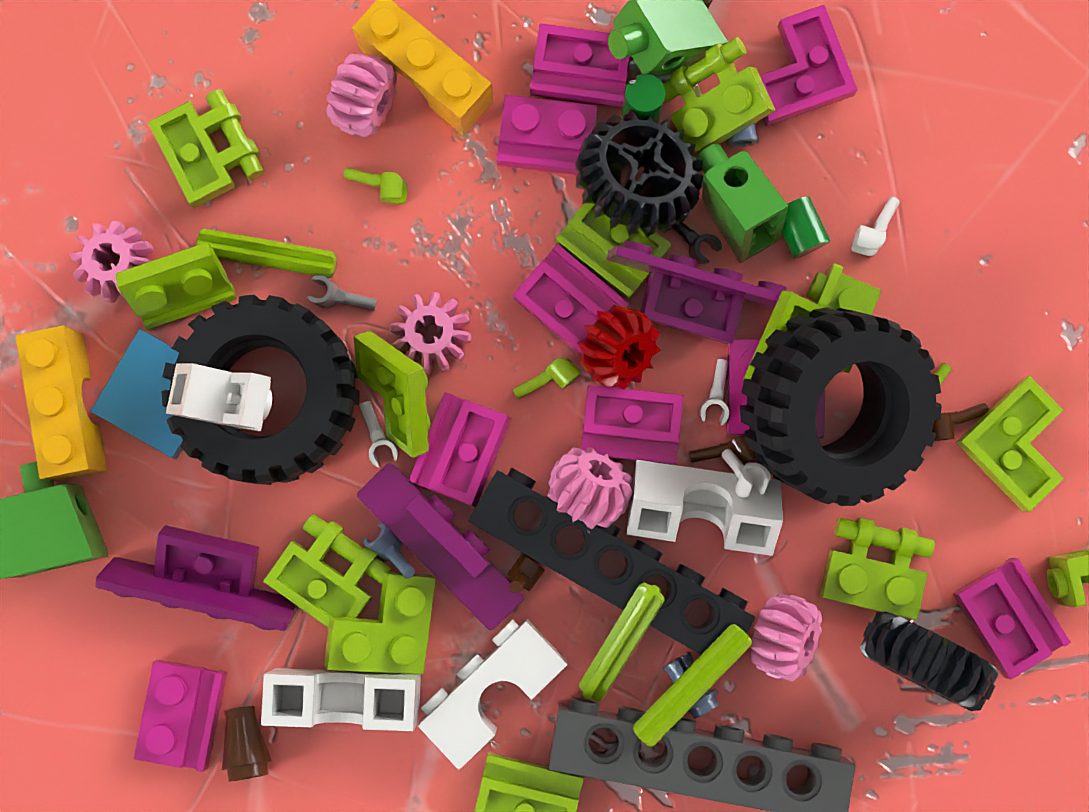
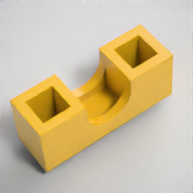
(442, 76)
(52, 374)

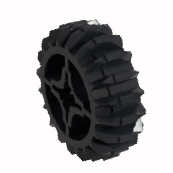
(666, 186)
(929, 660)

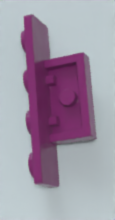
(692, 298)
(440, 546)
(200, 576)

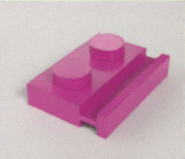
(577, 67)
(543, 133)
(566, 296)
(632, 424)
(461, 449)
(1011, 618)
(180, 715)

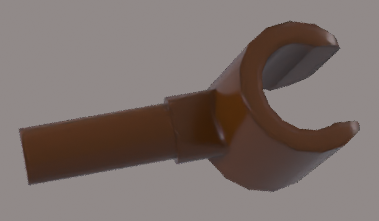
(944, 426)
(737, 445)
(524, 574)

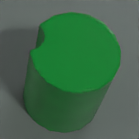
(644, 97)
(803, 228)

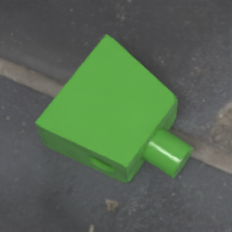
(664, 34)
(741, 201)
(46, 527)

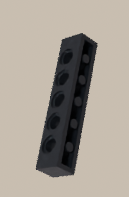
(496, 517)

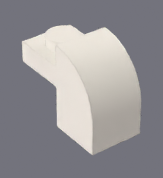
(220, 396)

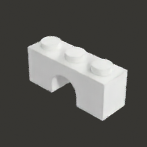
(673, 493)
(329, 696)
(457, 719)

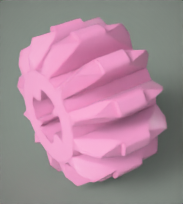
(361, 94)
(100, 249)
(446, 325)
(590, 487)
(786, 637)

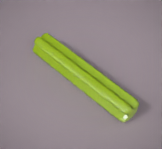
(270, 253)
(621, 641)
(692, 685)

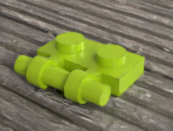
(725, 108)
(192, 153)
(874, 583)
(316, 585)

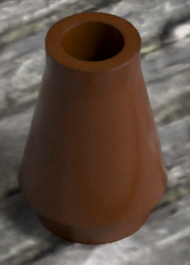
(244, 746)

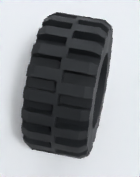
(326, 406)
(893, 417)

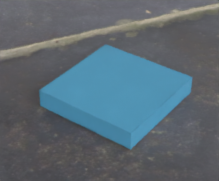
(134, 394)

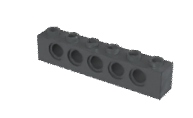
(825, 790)

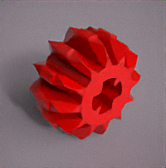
(619, 346)

